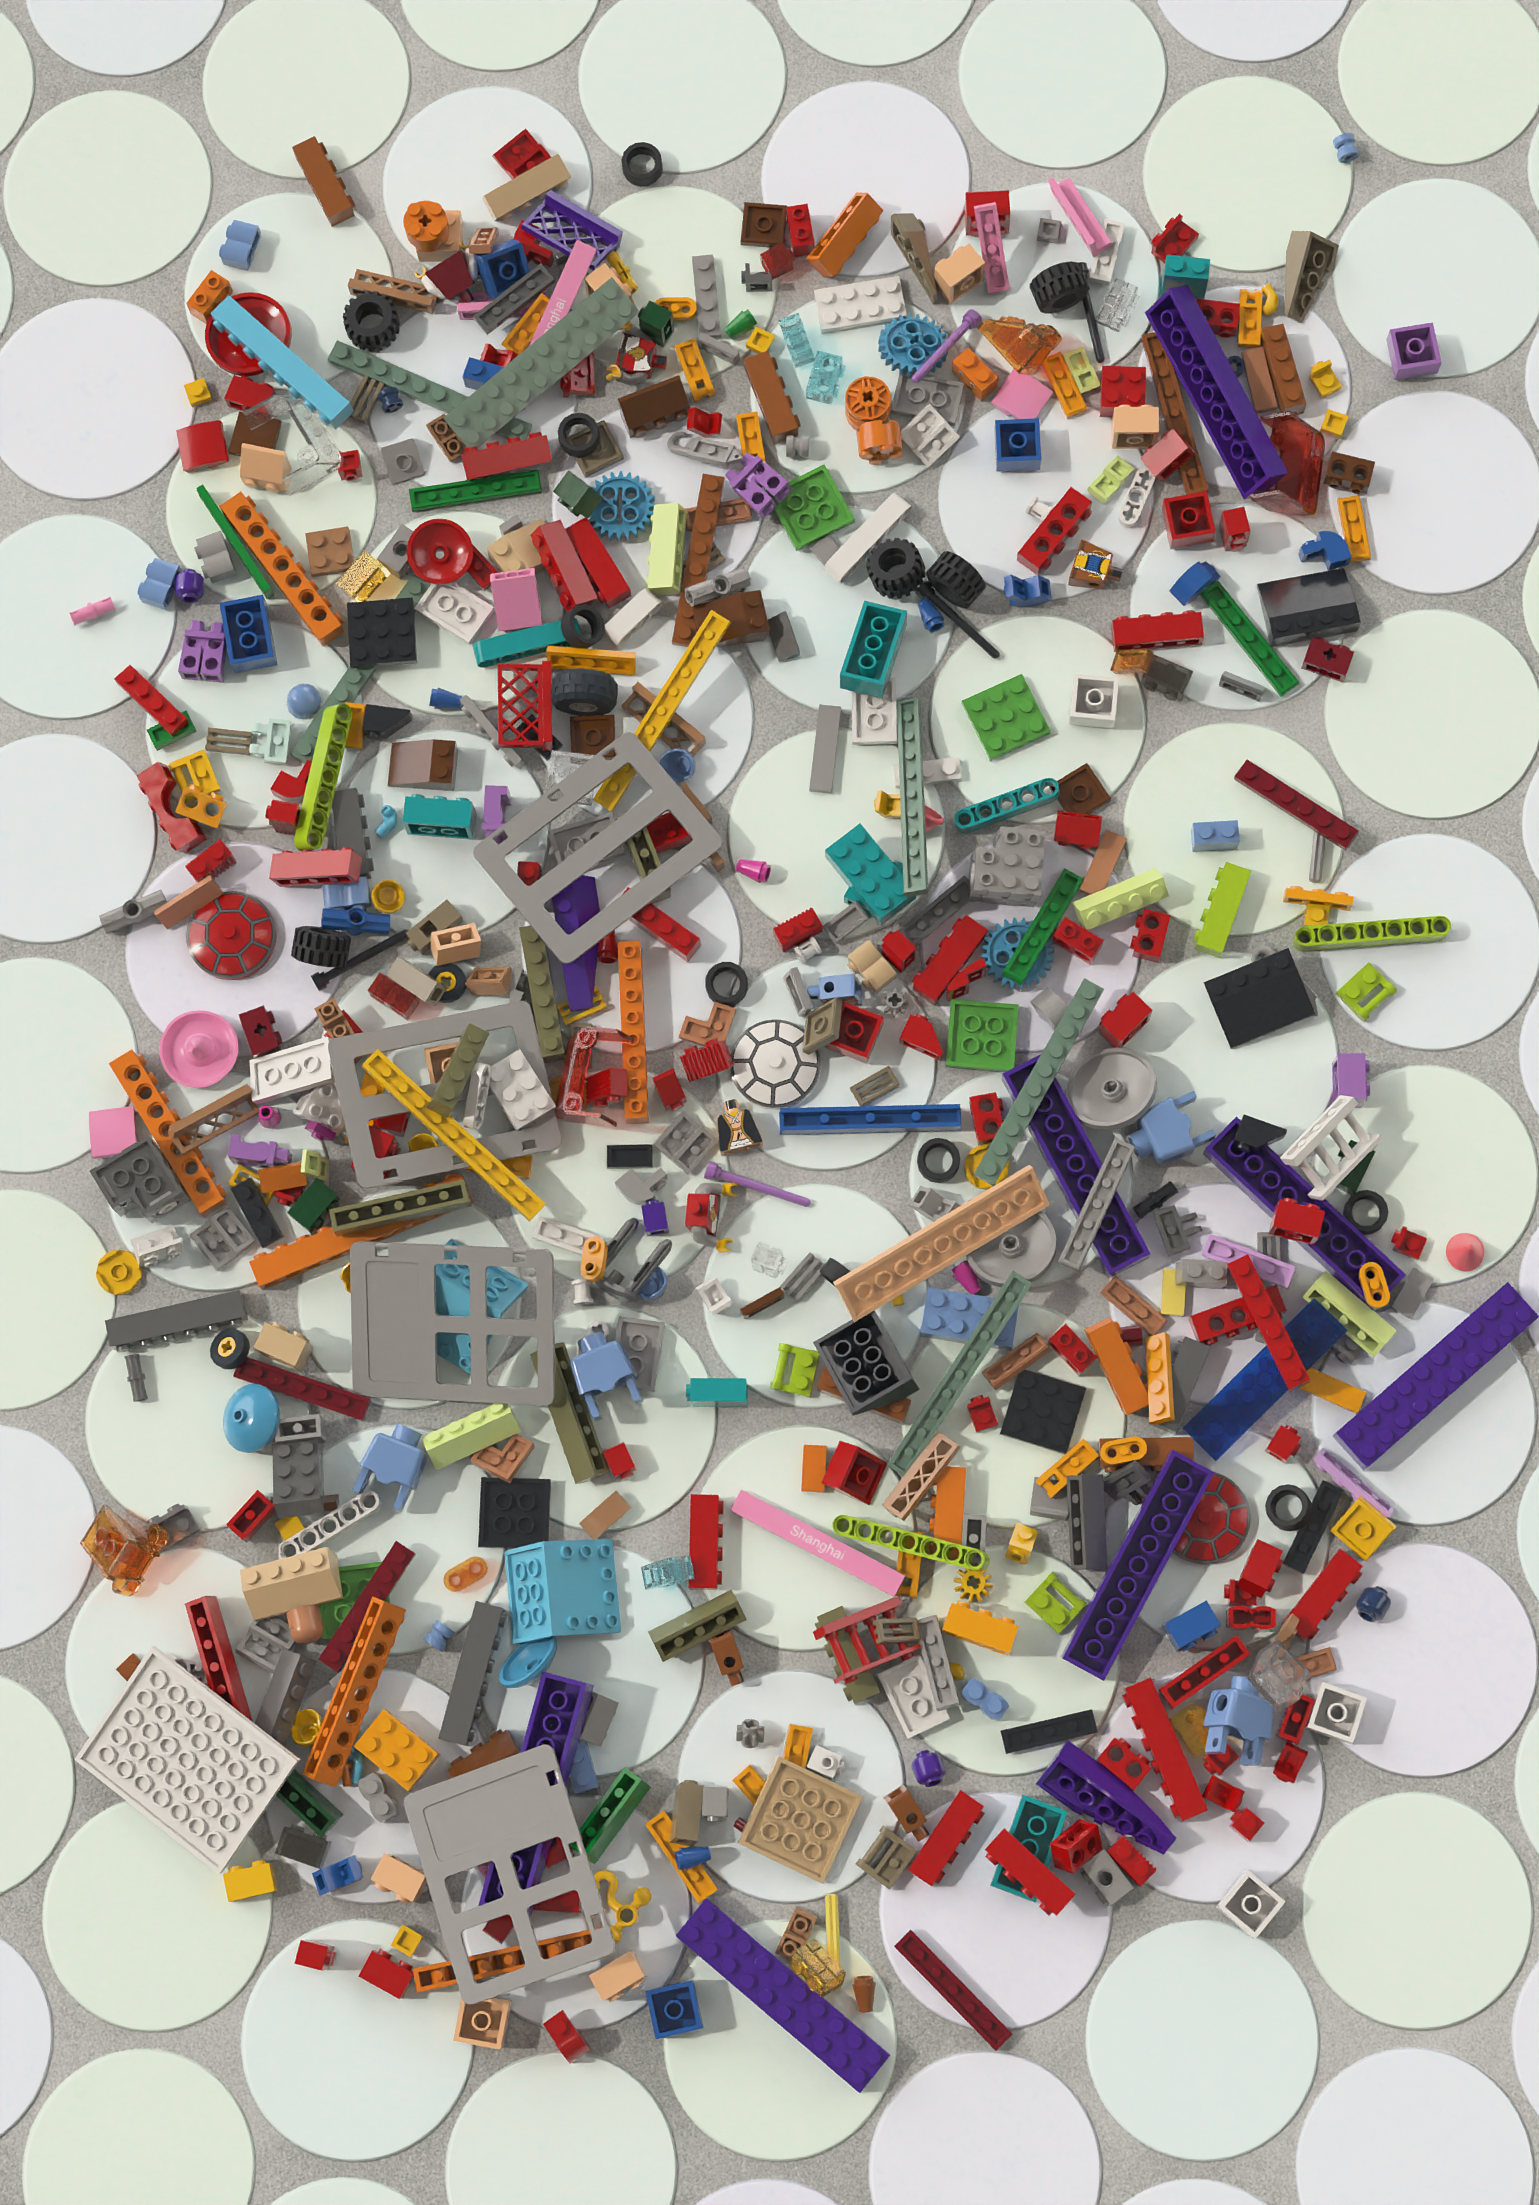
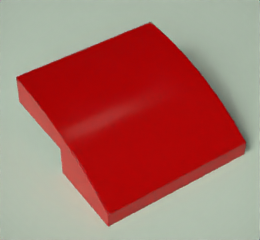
(520, 154)
(202, 445)
(960, 984)

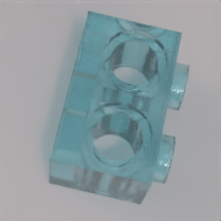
(796, 340)
(820, 377)
(667, 1572)

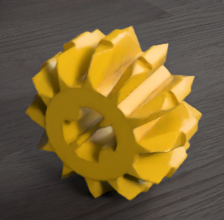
(969, 1590)

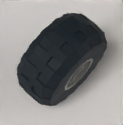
(584, 692)

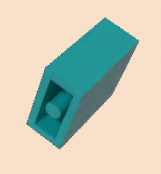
(1186, 271)
(717, 1392)

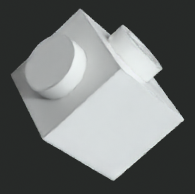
(825, 1762)

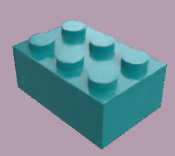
(439, 817)

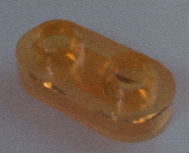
(465, 1573)

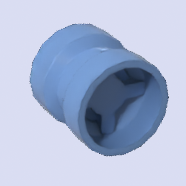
(1346, 149)
(439, 1635)

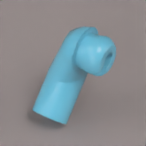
(389, 821)
(358, 1765)

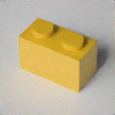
(250, 1881)

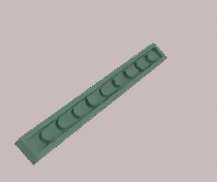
(412, 385)
(350, 684)
(912, 797)
(1038, 1082)
(960, 1372)

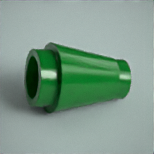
(741, 324)

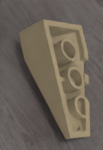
(911, 241)
(1307, 262)

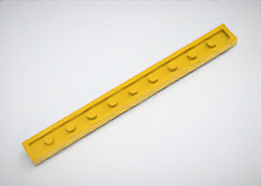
(667, 703)
(454, 1136)

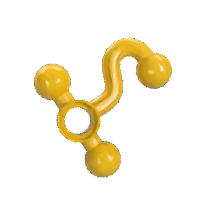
(641, 1896)

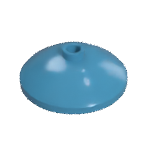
(251, 1418)
(528, 1662)

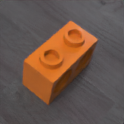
(208, 296)

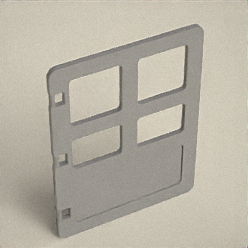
(399, 1324)
(488, 1819)

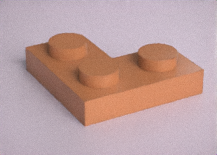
(716, 1027)
(504, 1463)

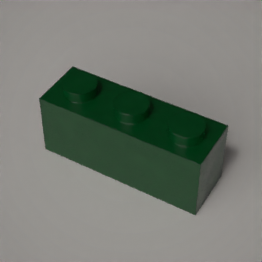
(309, 1804)

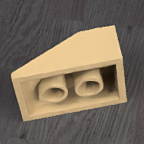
(516, 550)

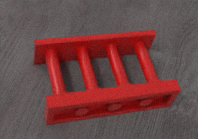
(849, 1625)

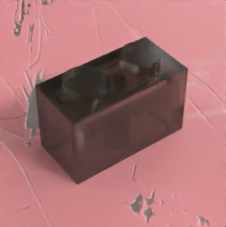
(1166, 678)
(303, 1846)

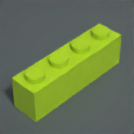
(1223, 909)

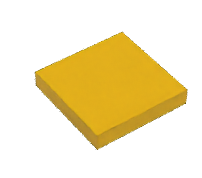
(1363, 1528)

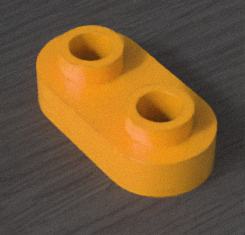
(677, 305)
(595, 1257)
(1375, 1285)
(1123, 1451)

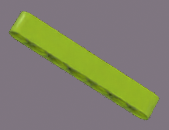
(330, 744)
(1381, 927)
(900, 1539)

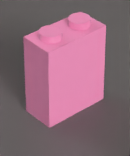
(516, 599)

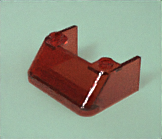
(1302, 455)
(569, 1096)

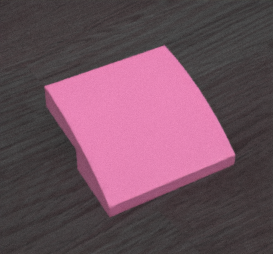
(1021, 396)
(112, 1131)

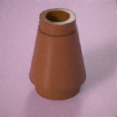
(864, 1993)

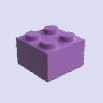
(1413, 351)
(1349, 1077)

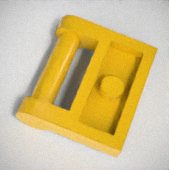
(200, 771)

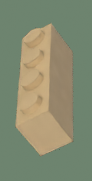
(526, 187)

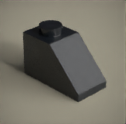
(384, 721)
(1256, 1134)

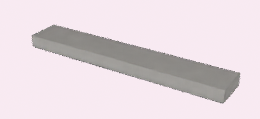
(1096, 1204)

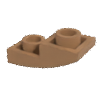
(446, 438)
(333, 1019)
(605, 1515)
(1288, 1630)
(796, 1932)

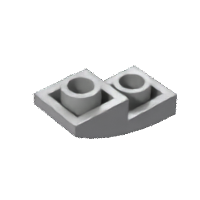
(517, 982)

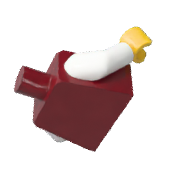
(452, 276)

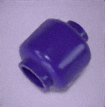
(189, 586)
(928, 1768)

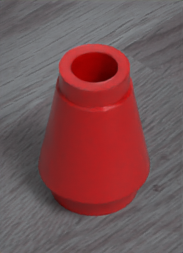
(608, 949)

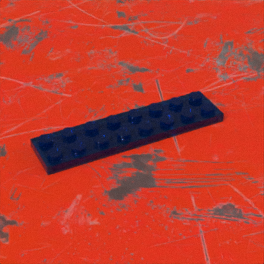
(1260, 1383)

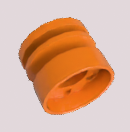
(860, 412)

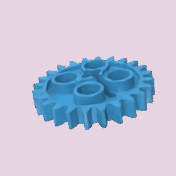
(912, 338)
(640, 506)
(999, 946)

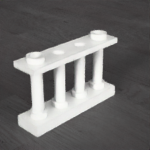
(1313, 1138)

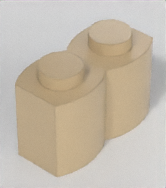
(871, 966)

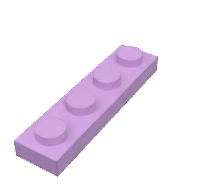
(1266, 1267)
(1346, 1479)

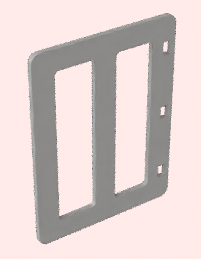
(664, 797)
(360, 1110)

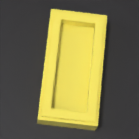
(1172, 1295)

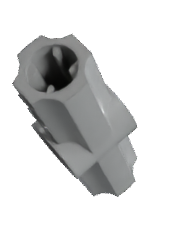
(707, 591)
(120, 918)

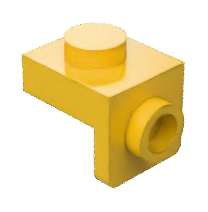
(887, 805)
(1021, 1544)

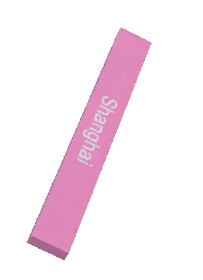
(566, 288)
(818, 1543)

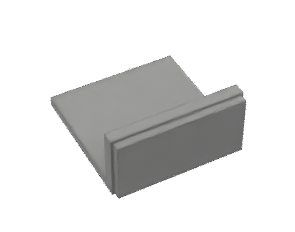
(402, 460)
(1046, 1507)

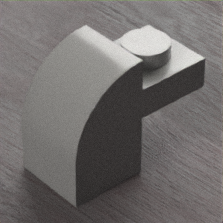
(1049, 1007)
(636, 1190)
(931, 1204)

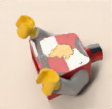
(635, 357)
(703, 1214)

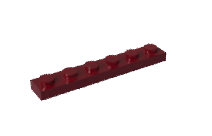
(1296, 805)
(303, 1388)
(379, 1587)
(953, 1990)

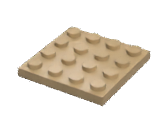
(800, 1819)

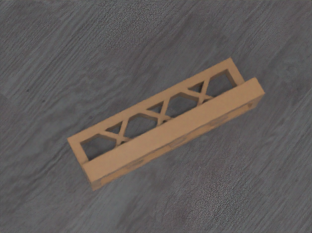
(399, 297)
(677, 722)
(209, 1112)
(918, 1473)

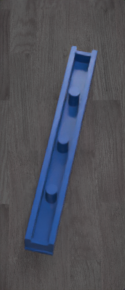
(870, 1119)

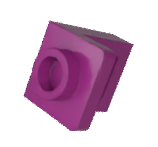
(319, 1131)

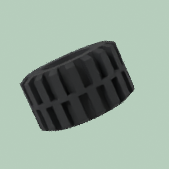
(1059, 287)
(368, 305)
(892, 554)
(955, 579)
(321, 946)

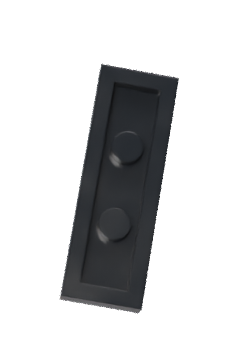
(257, 1212)

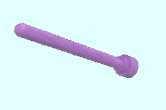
(970, 321)
(713, 1171)

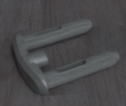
(611, 1283)

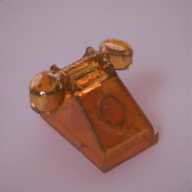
(1021, 343)
(121, 1550)

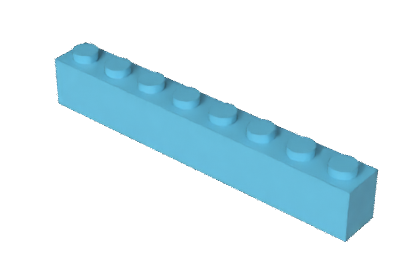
(281, 362)

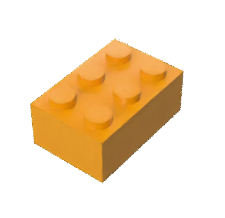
(980, 1628)
(397, 1750)

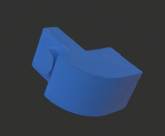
(1330, 547)
(1193, 582)
(1027, 591)
(338, 1875)

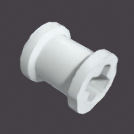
(1038, 509)
(807, 950)
(582, 1292)

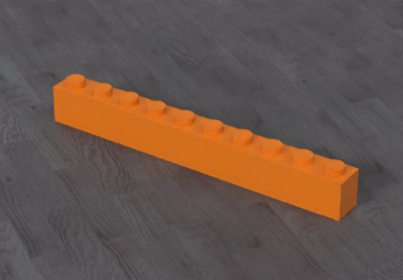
(325, 1247)

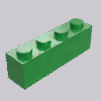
(611, 1814)

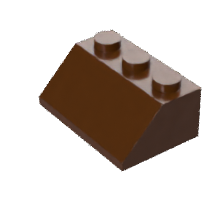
(654, 407)
(498, 1748)

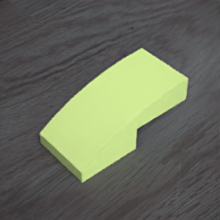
(1081, 370)
(1111, 479)
(314, 1165)

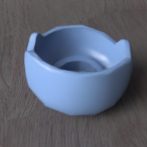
(303, 701)
(678, 764)
(654, 1286)

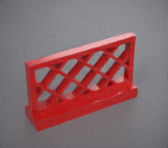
(544, 706)

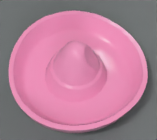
(198, 1049)

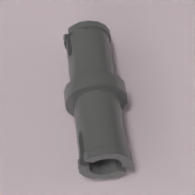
(136, 1377)

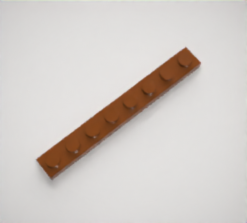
(1173, 410)
(698, 554)

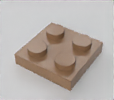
(329, 551)

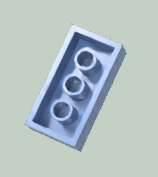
(955, 1316)

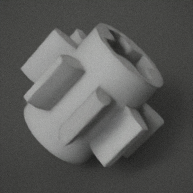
(888, 1002)
(750, 1733)

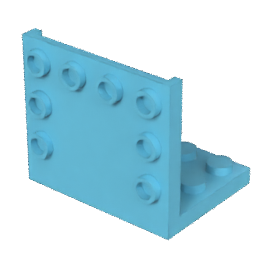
(454, 1300)
(562, 1589)

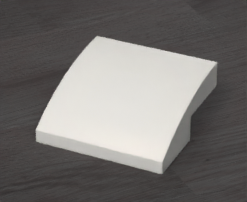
(929, 435)

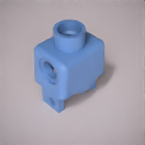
(1165, 1132)
(601, 1369)
(394, 1460)
(1241, 1715)

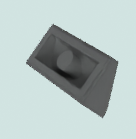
(783, 637)
(1241, 686)

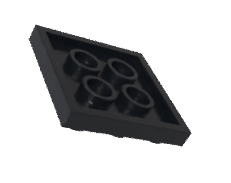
(381, 632)
(1043, 1411)
(513, 1512)

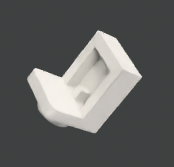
(714, 1296)

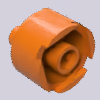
(426, 214)
(879, 441)

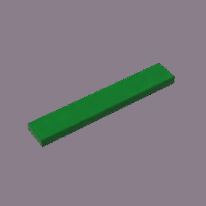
(475, 490)
(235, 542)
(1249, 638)
(1042, 926)

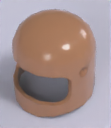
(305, 1624)

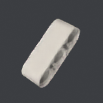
(632, 617)

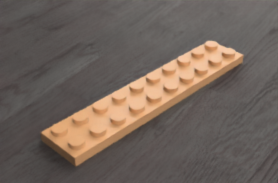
(941, 1243)

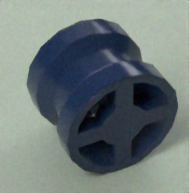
(390, 400)

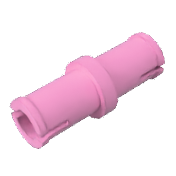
(92, 611)

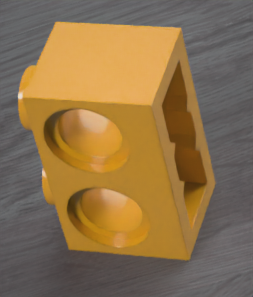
(199, 811)

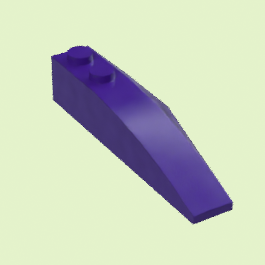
(572, 910)
(1095, 1791)

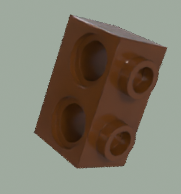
(1349, 466)

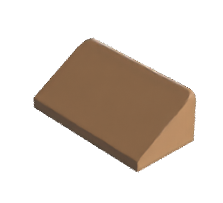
(489, 981)

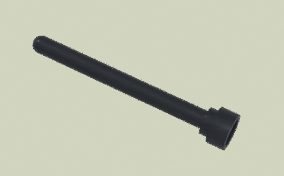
(1092, 325)
(926, 591)
(322, 979)

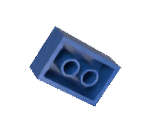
(248, 633)

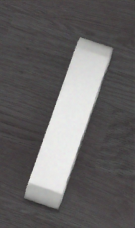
(867, 537)
(342, 1524)

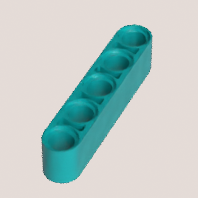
(520, 644)
(1015, 797)

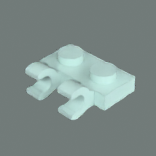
(277, 741)

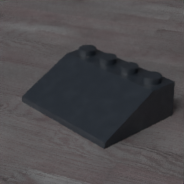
(1308, 607)
(1259, 998)
(866, 1364)

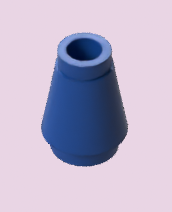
(931, 617)
(444, 699)
(691, 1857)

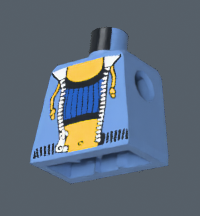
(845, 987)

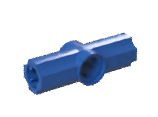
(368, 922)

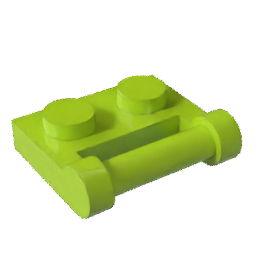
(1360, 986)
(802, 1371)
(1049, 1608)

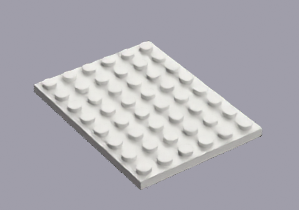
(187, 1759)

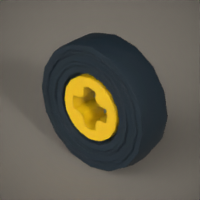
(457, 983)
(229, 1358)

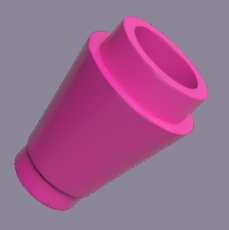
(756, 870)
(270, 1121)
(966, 1277)

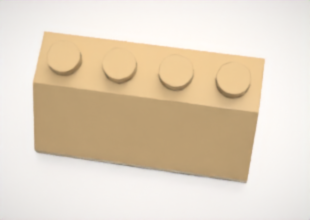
(291, 1583)

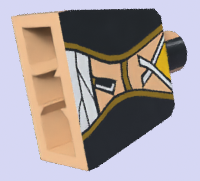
(737, 1130)

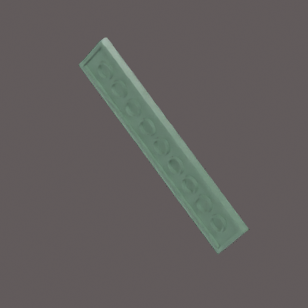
(542, 364)

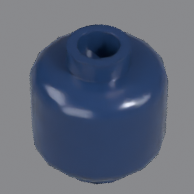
(1373, 1604)

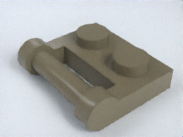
(892, 1863)

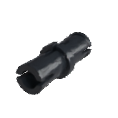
(1155, 1200)

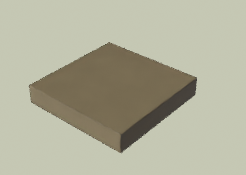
(605, 454)
(822, 1026)

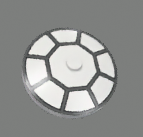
(771, 1065)

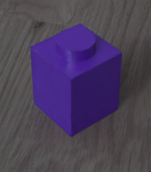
(655, 1218)

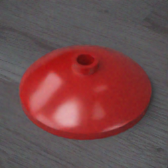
(435, 537)

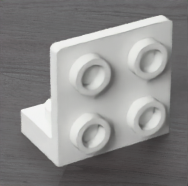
(322, 1106)
(157, 1246)

